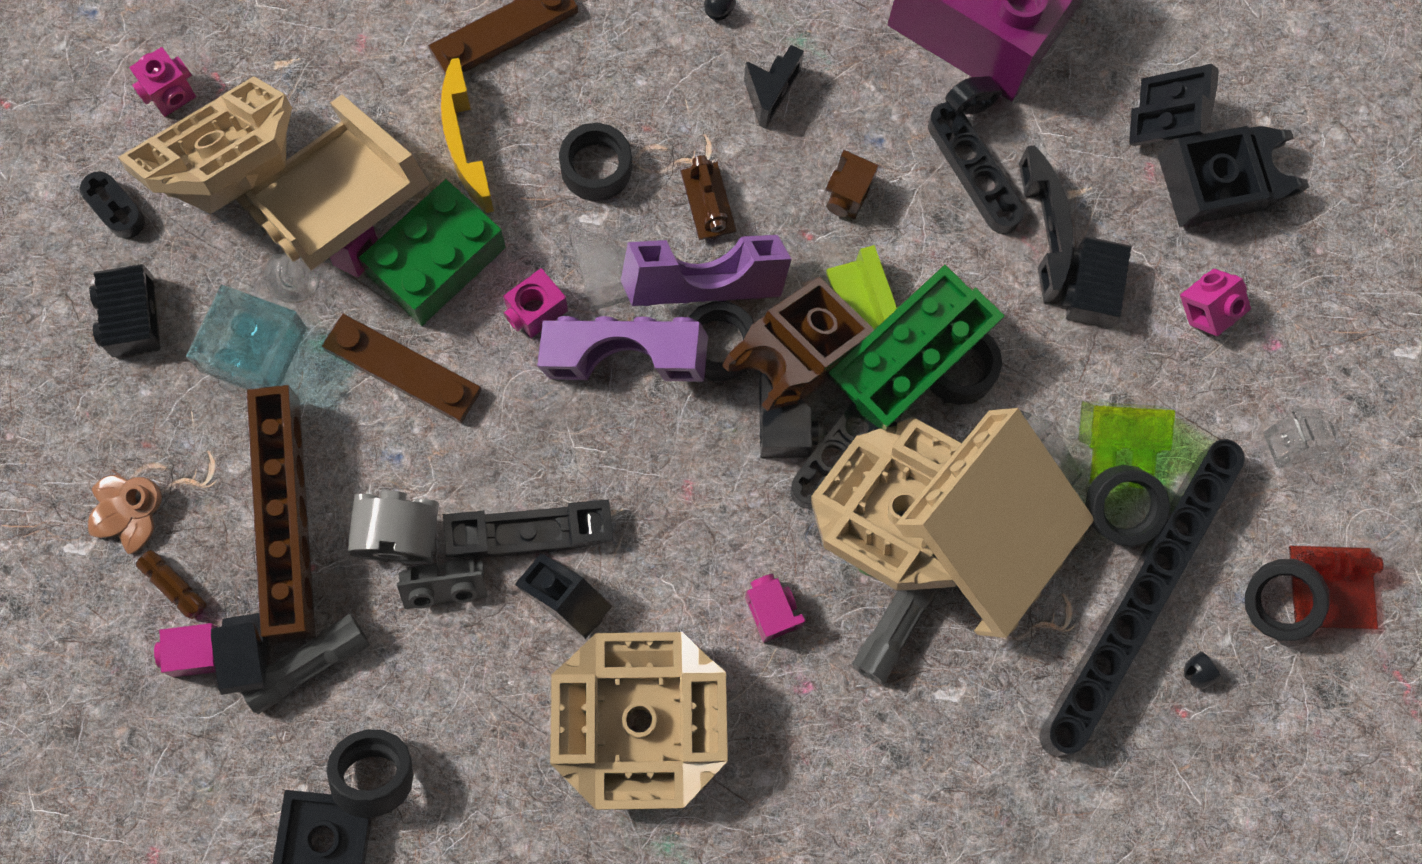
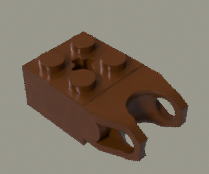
(799, 342)

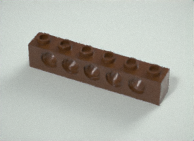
(280, 515)

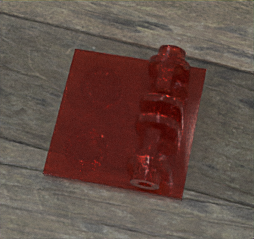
(1350, 585)

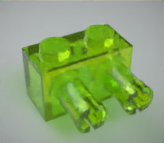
(1116, 426)

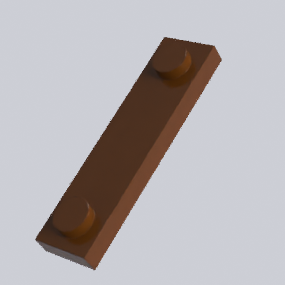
(500, 31)
(401, 368)

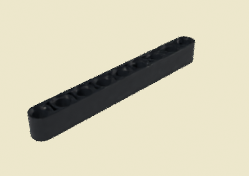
(1127, 606)

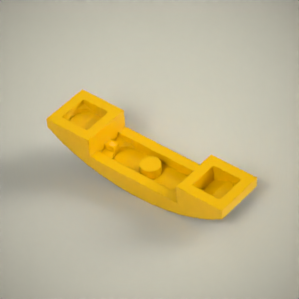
(454, 100)

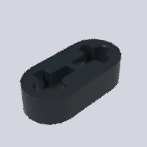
(973, 95)
(106, 209)

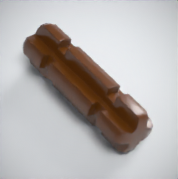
(171, 584)

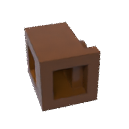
(850, 184)

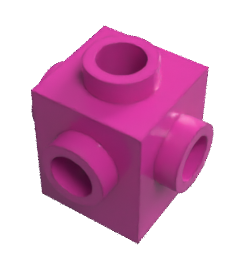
(162, 81)
(1215, 301)

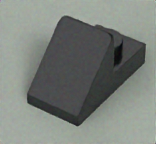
(770, 88)
(239, 654)

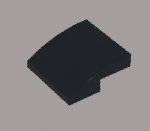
(1174, 105)

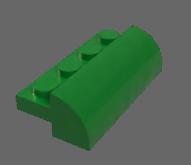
(914, 347)

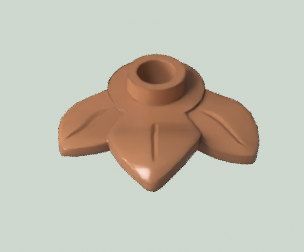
(119, 512)

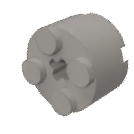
(393, 528)

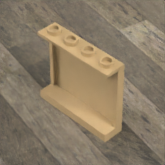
(335, 188)
(999, 519)

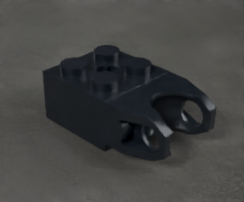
(1226, 174)

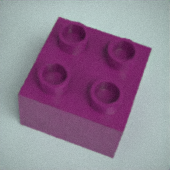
(985, 35)

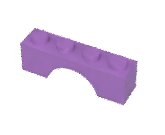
(748, 271)
(575, 347)

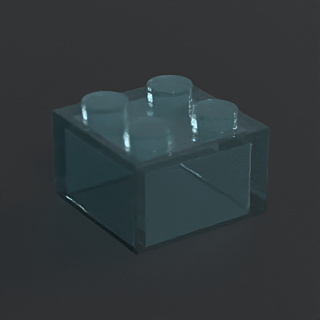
(246, 340)

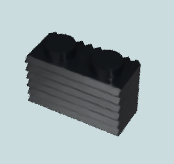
(1097, 282)
(125, 311)

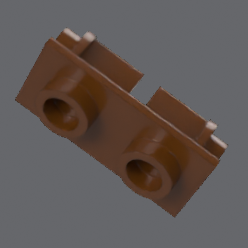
(708, 199)

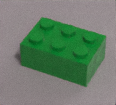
(433, 252)

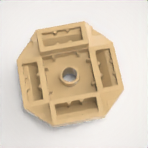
(217, 148)
(864, 491)
(630, 673)

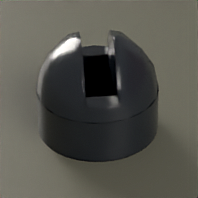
(719, 9)
(1201, 671)

